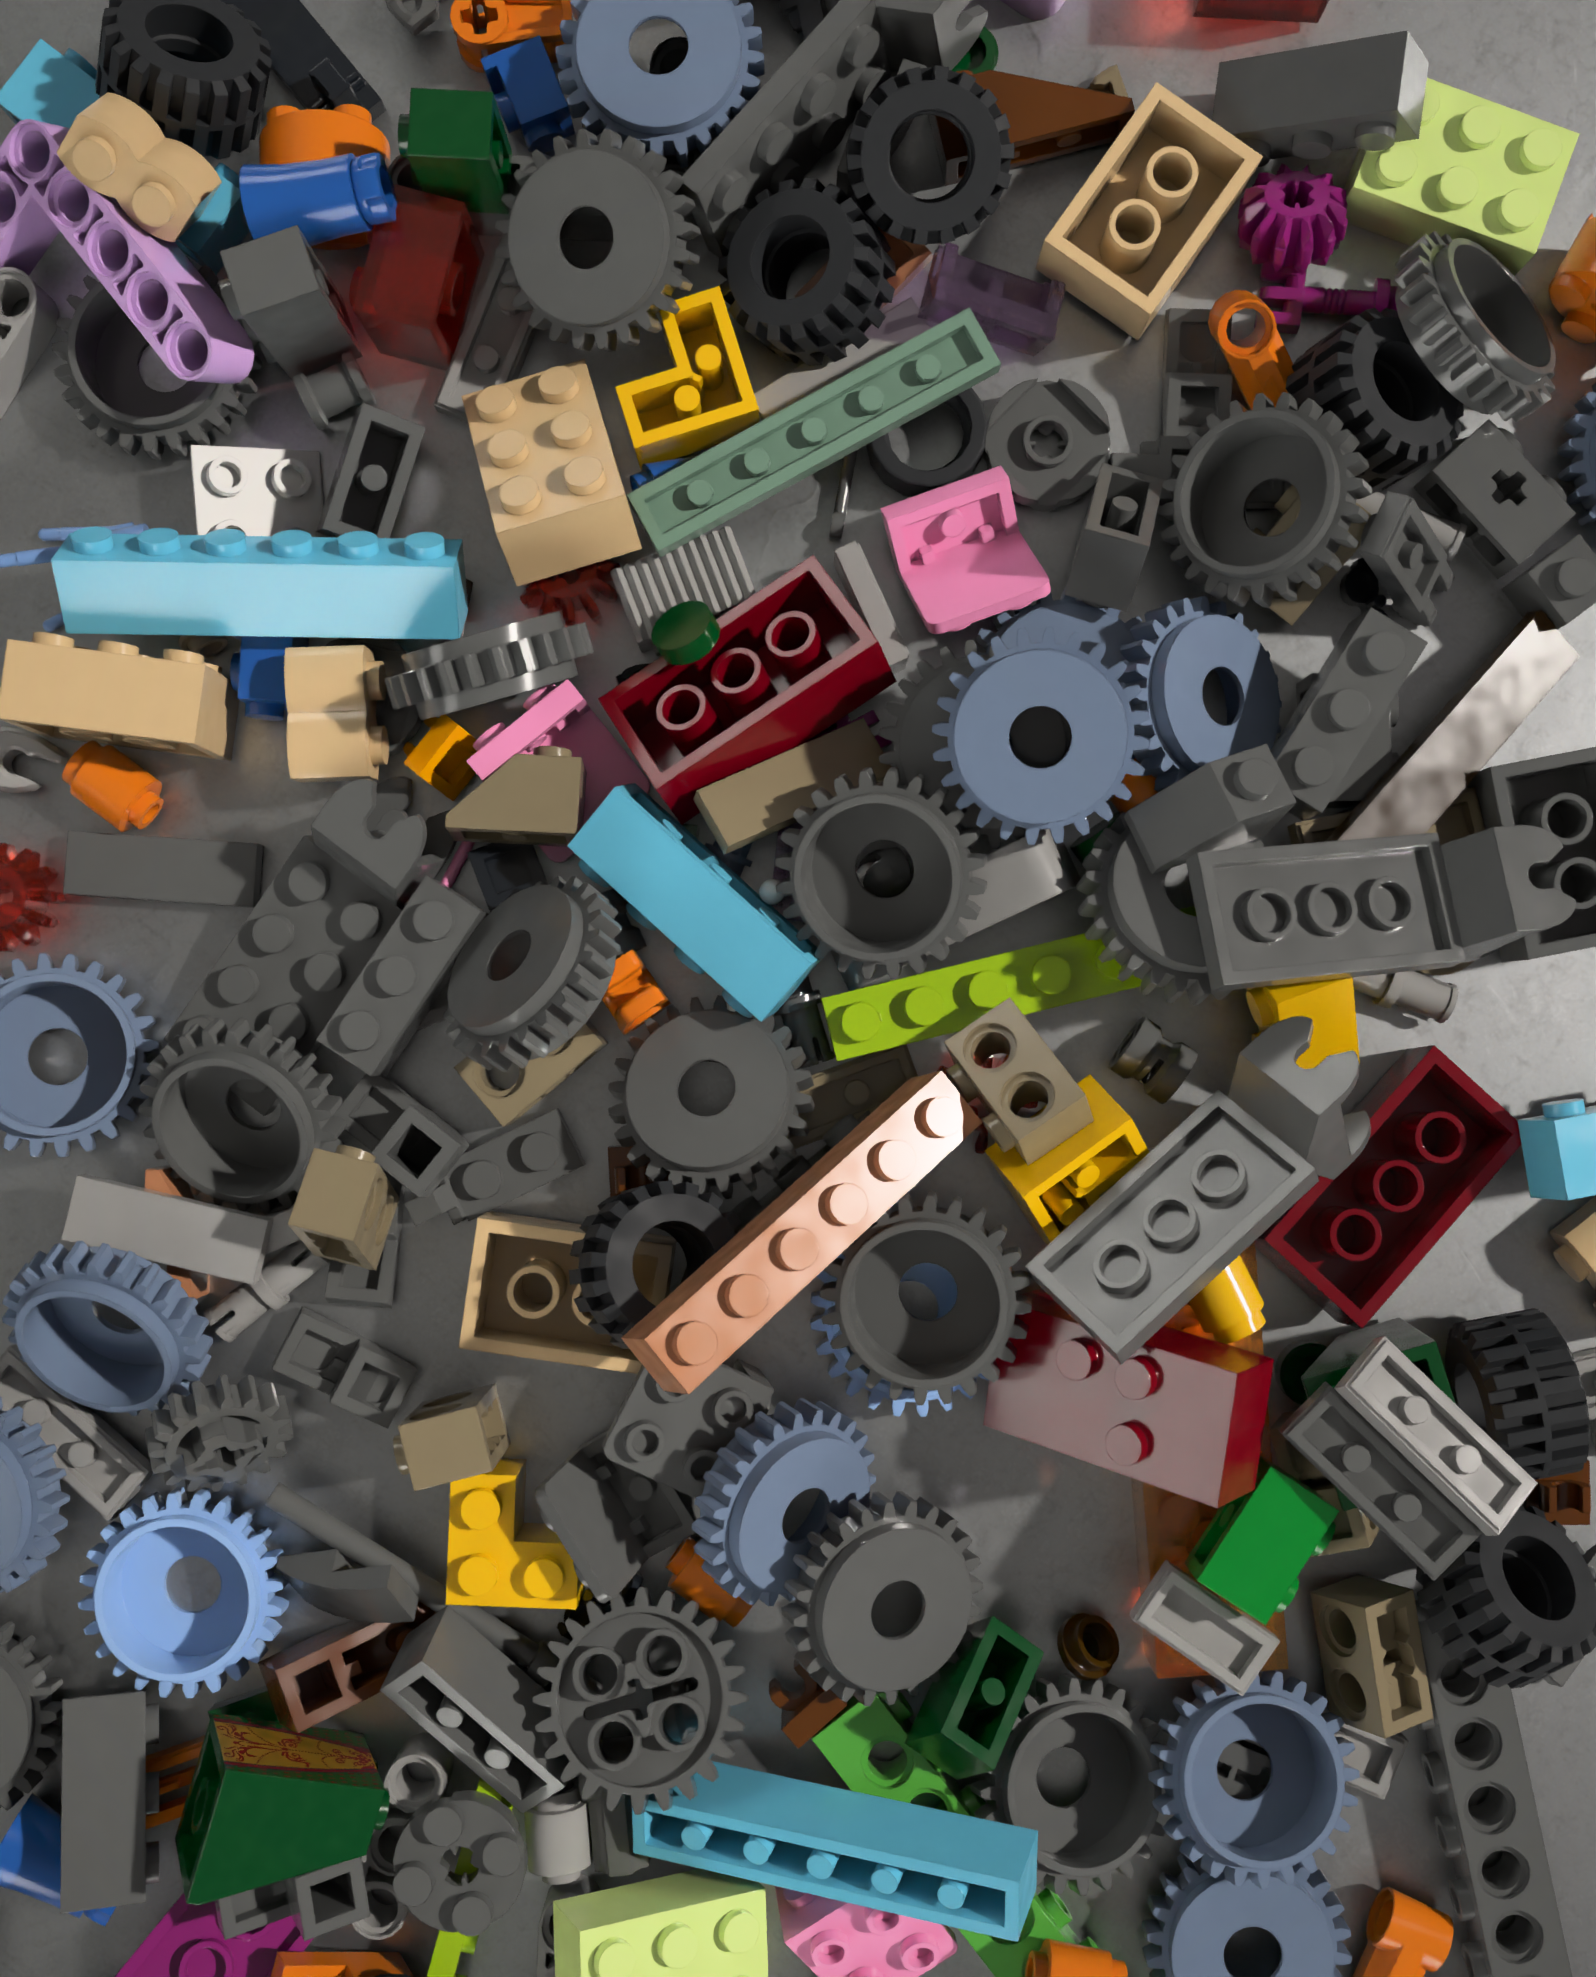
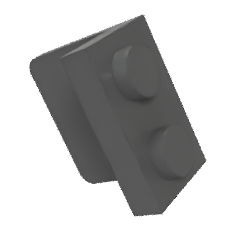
(679, 1434)
(611, 1517)

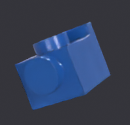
(528, 94)
(259, 674)

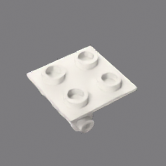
(256, 489)

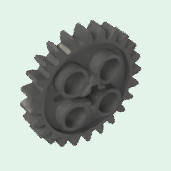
(656, 1759)

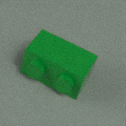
(1263, 1542)

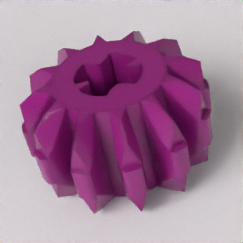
(1292, 218)

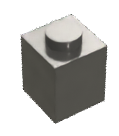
(1557, 584)

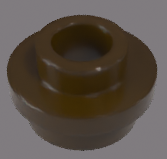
(1087, 1646)

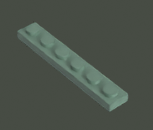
(814, 432)

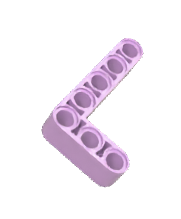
(141, 272)

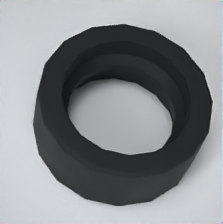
(914, 481)

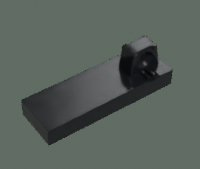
(308, 57)

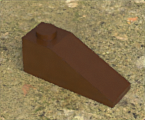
(1043, 118)
(334, 1669)

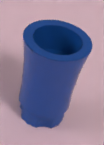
(320, 196)
(33, 1857)

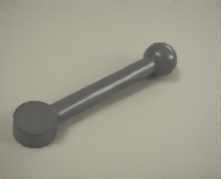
(842, 497)

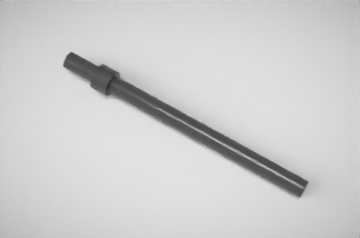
(429, 1591)

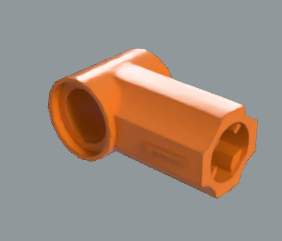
(1259, 360)
(1404, 1937)

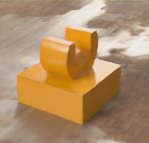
(443, 756)

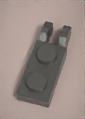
(1406, 557)

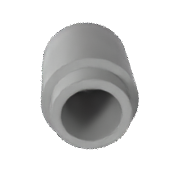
(559, 1836)

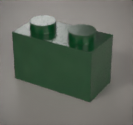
(457, 147)
(976, 1700)

